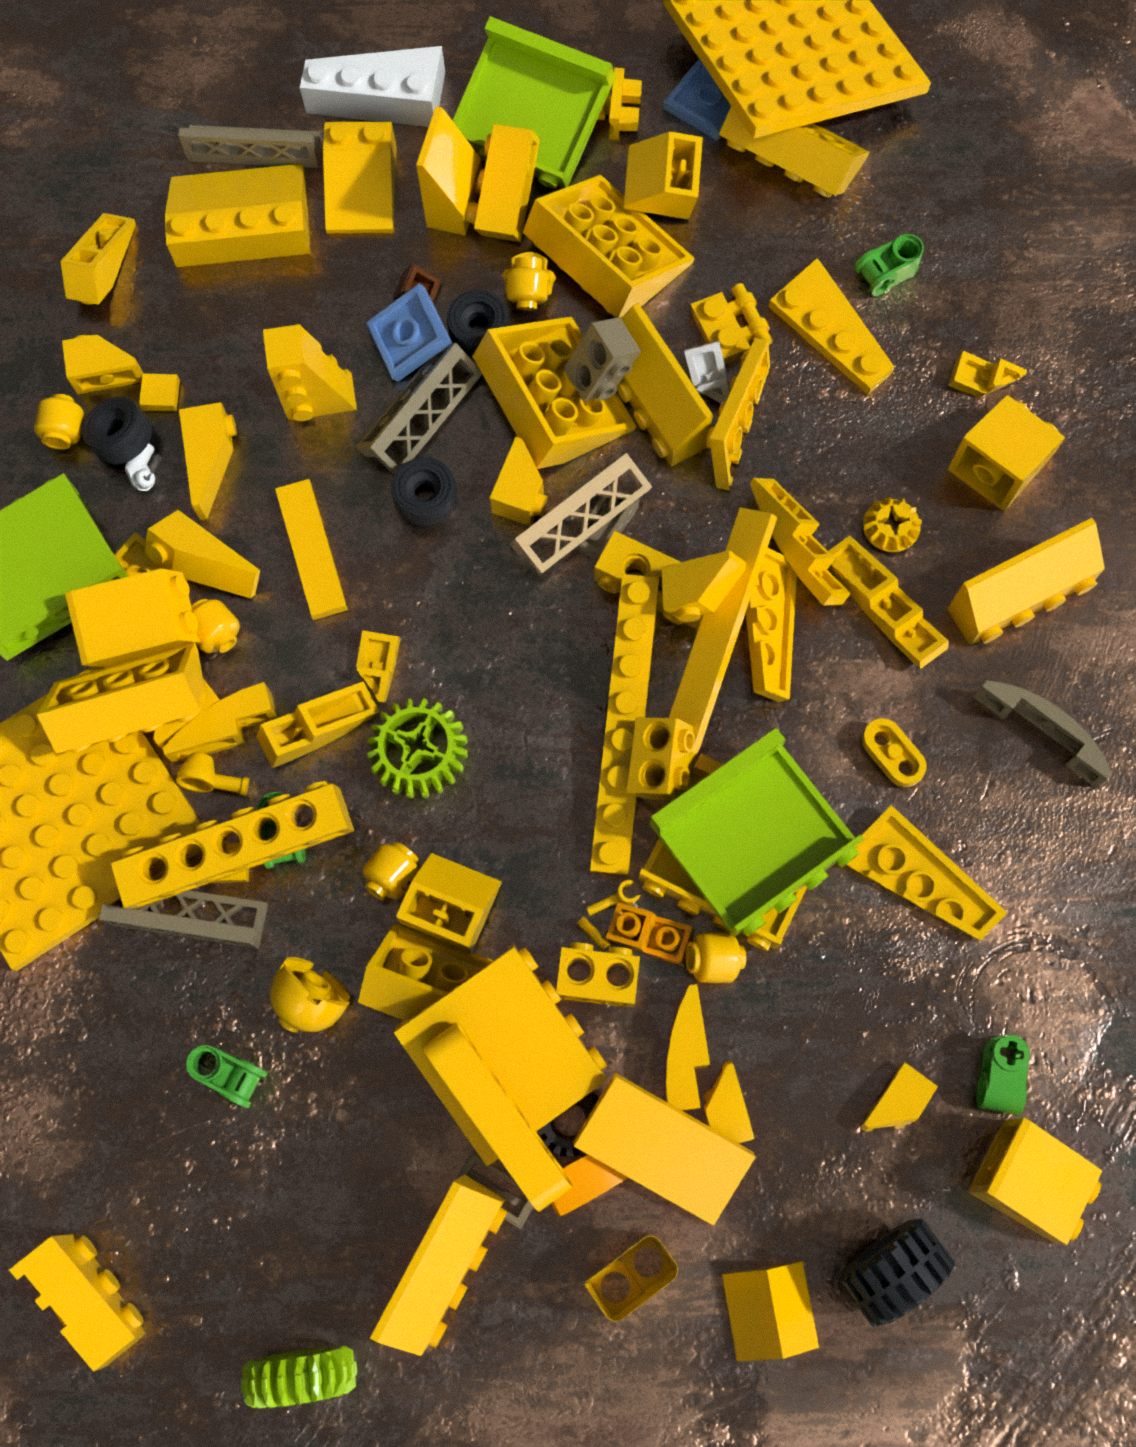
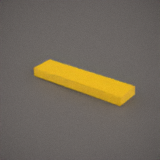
(311, 549)

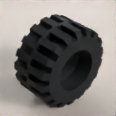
(897, 1272)

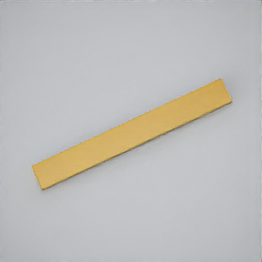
(720, 629)

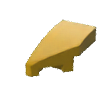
(982, 377)
(377, 661)
(901, 1101)
(726, 1107)

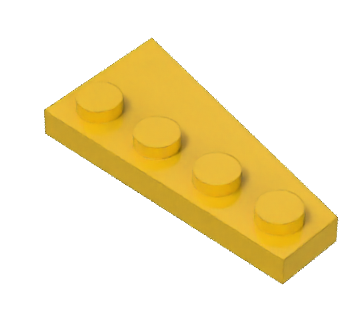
(829, 323)
(737, 412)
(772, 627)
(918, 871)

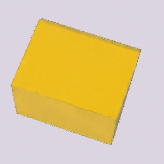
(770, 1312)

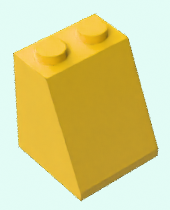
(1005, 452)
(132, 617)
(1037, 1180)

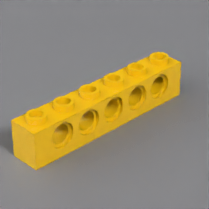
(135, 871)

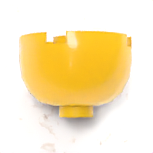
(305, 998)

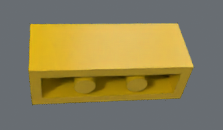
(505, 182)

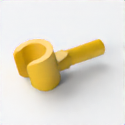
(613, 899)

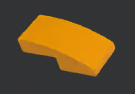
(650, 933)
(589, 1181)

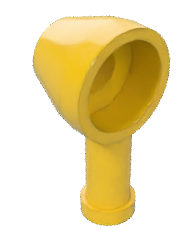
(199, 776)

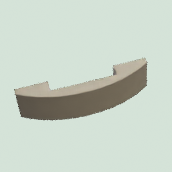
(1086, 758)

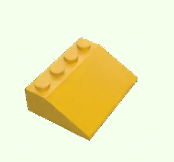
(237, 215)
(605, 248)
(526, 375)

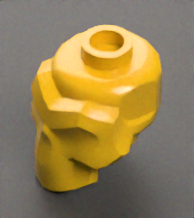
(528, 281)

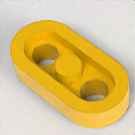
(896, 752)

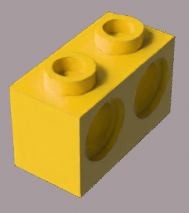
(651, 759)
(596, 987)

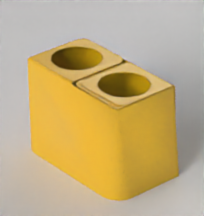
(649, 1286)

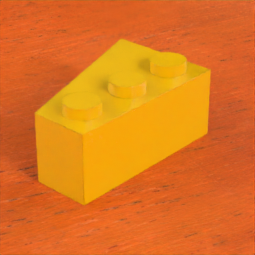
(305, 376)
(82, 1298)

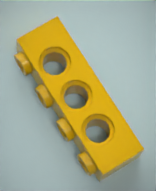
(627, 554)

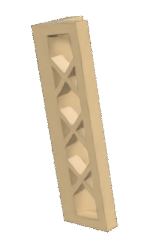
(575, 501)

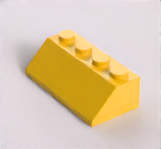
(803, 152)
(663, 394)
(1028, 583)
(124, 699)
(414, 972)
(439, 1267)

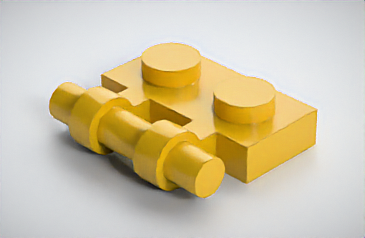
(718, 322)

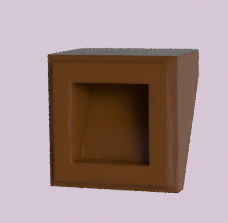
(413, 276)

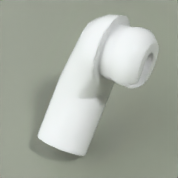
(138, 471)

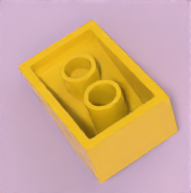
(448, 176)
(359, 177)

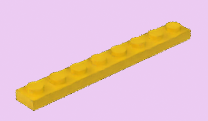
(626, 701)

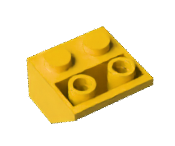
(664, 175)
(448, 902)

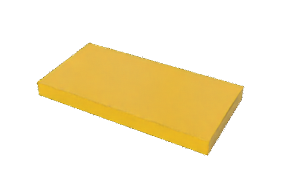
(664, 1149)

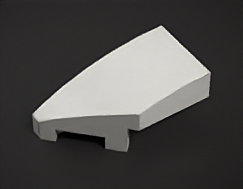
(708, 370)

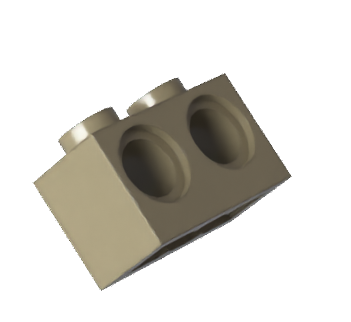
(602, 359)

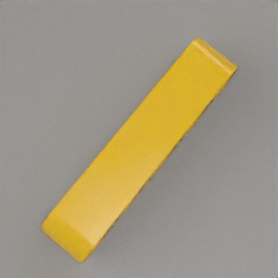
(497, 1117)

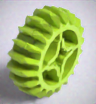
(427, 720)
(298, 1377)

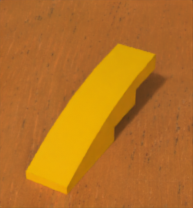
(795, 540)
(885, 603)

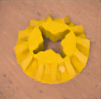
(882, 535)

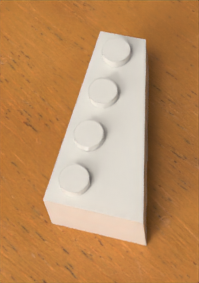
(376, 86)

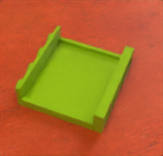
(535, 87)
(44, 552)
(754, 835)

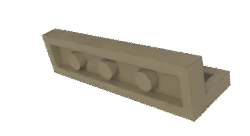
(251, 146)
(410, 399)
(192, 927)

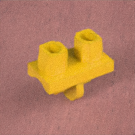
(622, 117)

